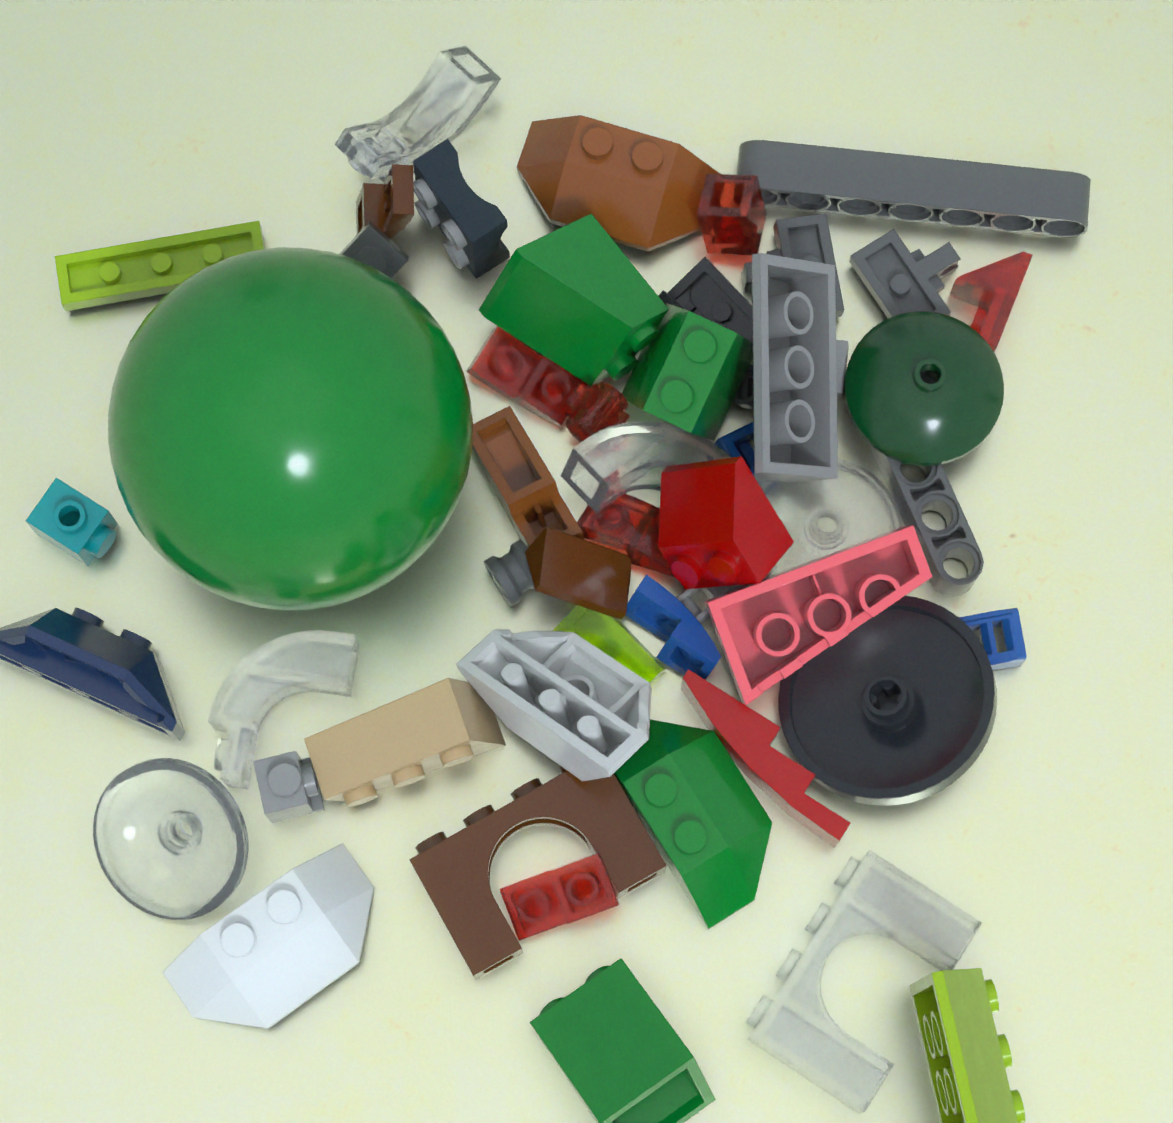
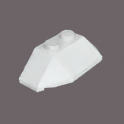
(562, 697)
(278, 945)

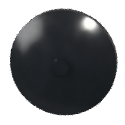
(892, 706)

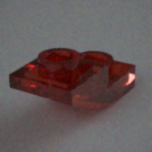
(524, 376)
(629, 526)
(559, 896)

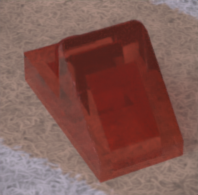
(993, 292)

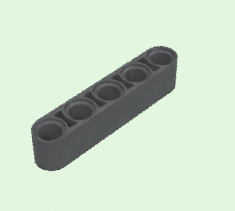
(952, 542)

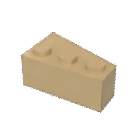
(403, 741)

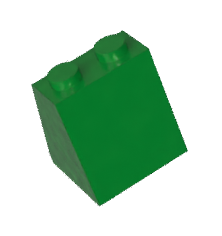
(577, 302)
(690, 372)
(622, 1052)

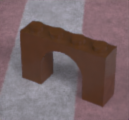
(459, 867)

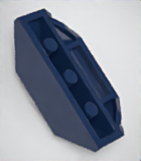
(95, 665)

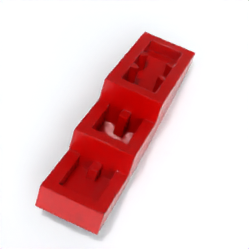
(748, 742)

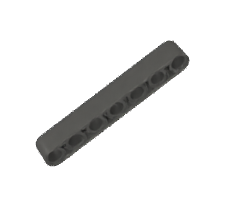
(918, 188)

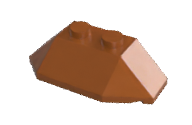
(630, 181)

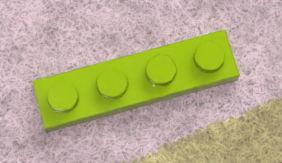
(148, 265)

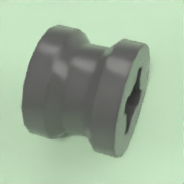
(511, 573)

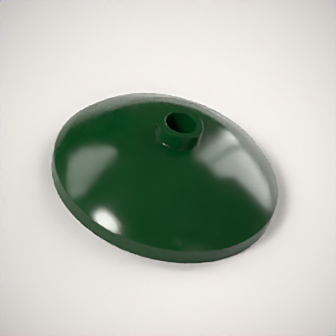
(918, 419)

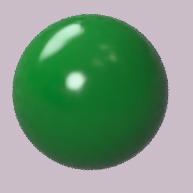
(290, 428)

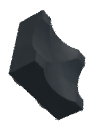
(464, 218)

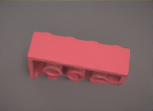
(800, 612)

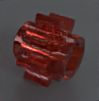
(594, 410)

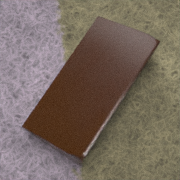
(580, 572)

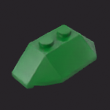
(699, 816)

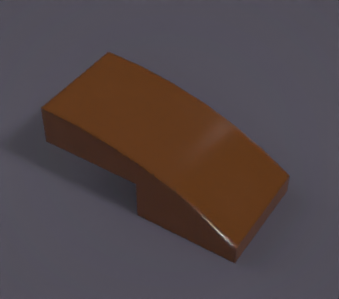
(387, 204)

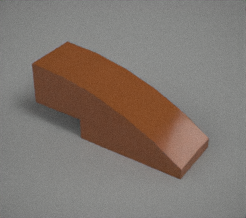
(520, 477)

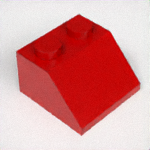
(718, 525)

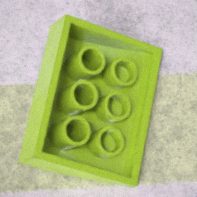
(964, 1049)

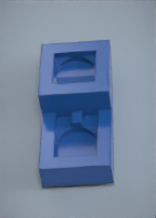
(667, 618)

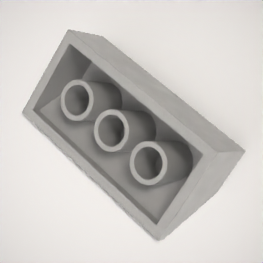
(794, 369)

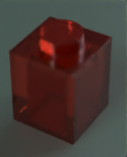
(731, 214)

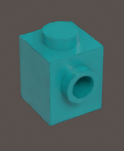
(73, 523)

